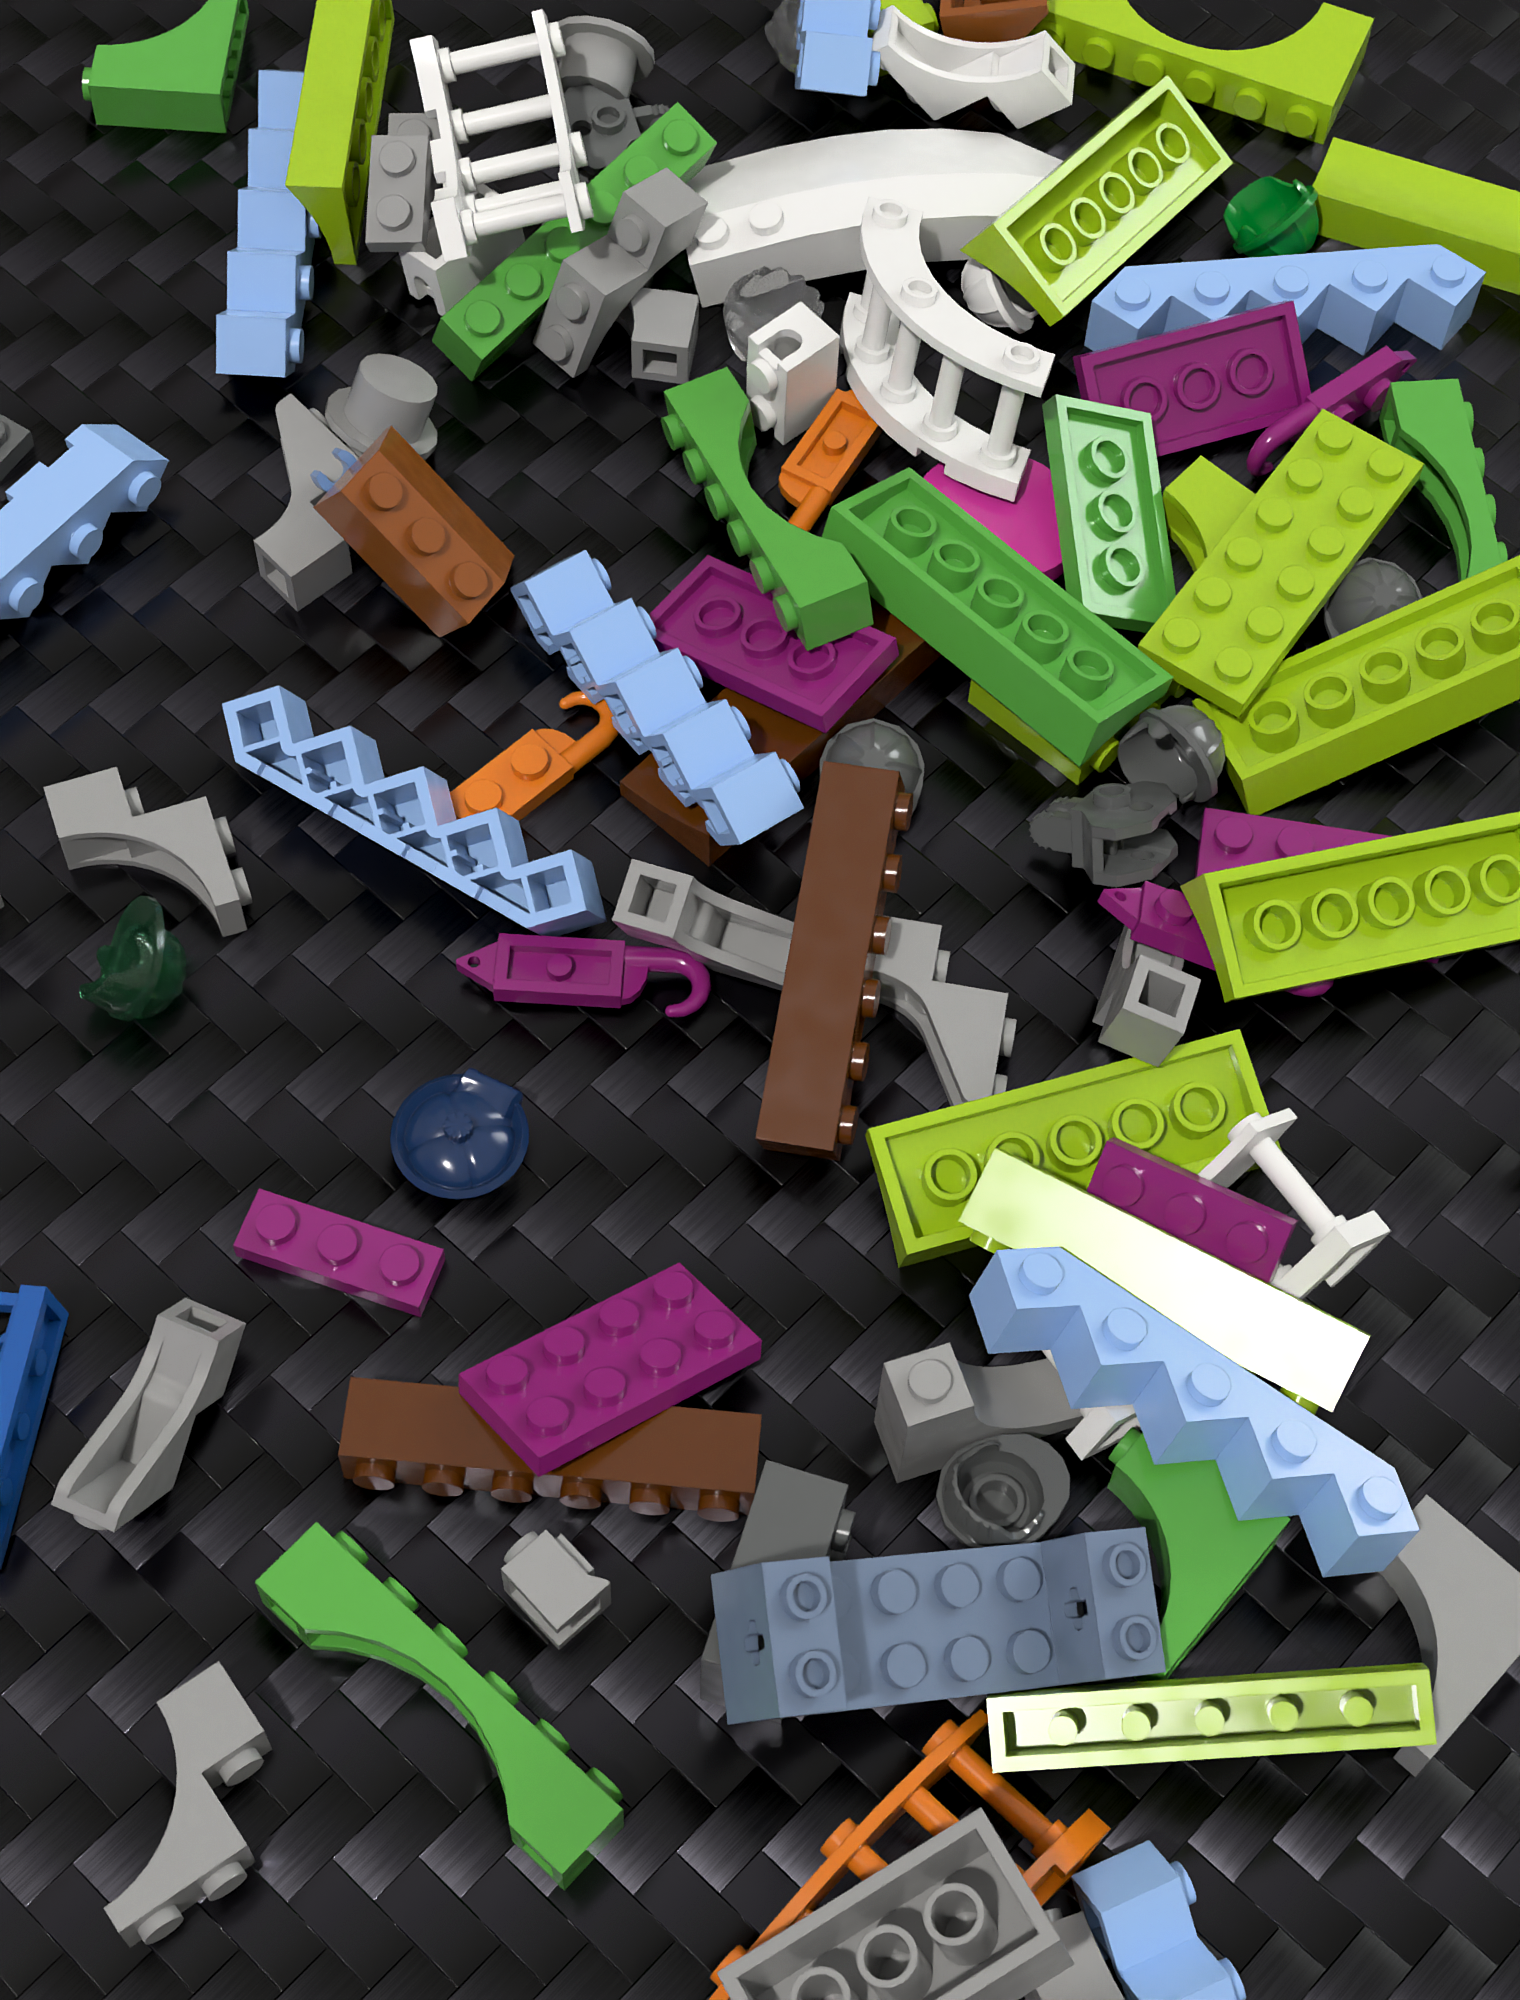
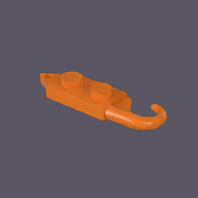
(827, 457)
(534, 766)

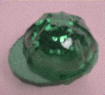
(140, 968)

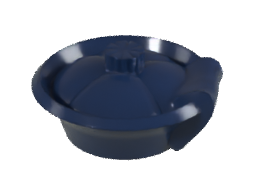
(460, 1135)

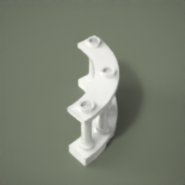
(458, 215)
(884, 358)
(1337, 1249)

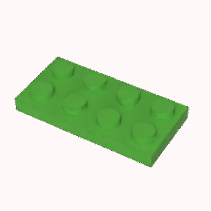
(1109, 511)

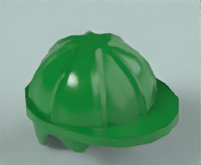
(1273, 218)

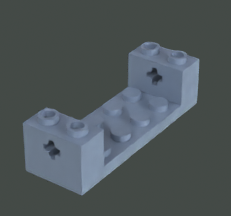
(934, 1625)

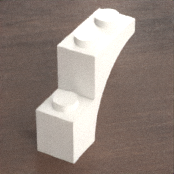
(944, 74)

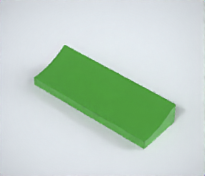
(995, 614)

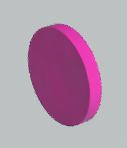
(1024, 525)

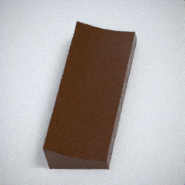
(777, 732)

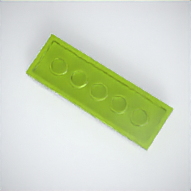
(1280, 562)

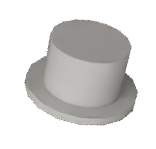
(603, 55)
(382, 395)

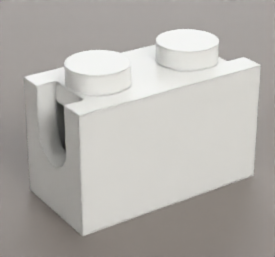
(453, 279)
(791, 371)

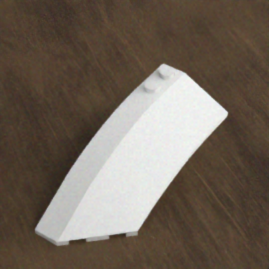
(807, 200)

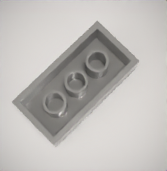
(924, 1928)

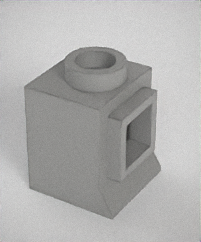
(554, 1585)

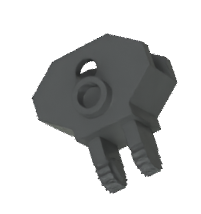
(606, 125)
(1112, 831)

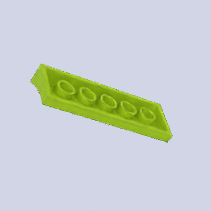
(339, 116)
(1102, 202)
(1399, 202)
(1376, 690)
(1360, 906)
(1060, 1125)

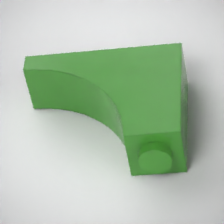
(174, 78)
(1194, 1537)

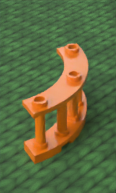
(1057, 1848)

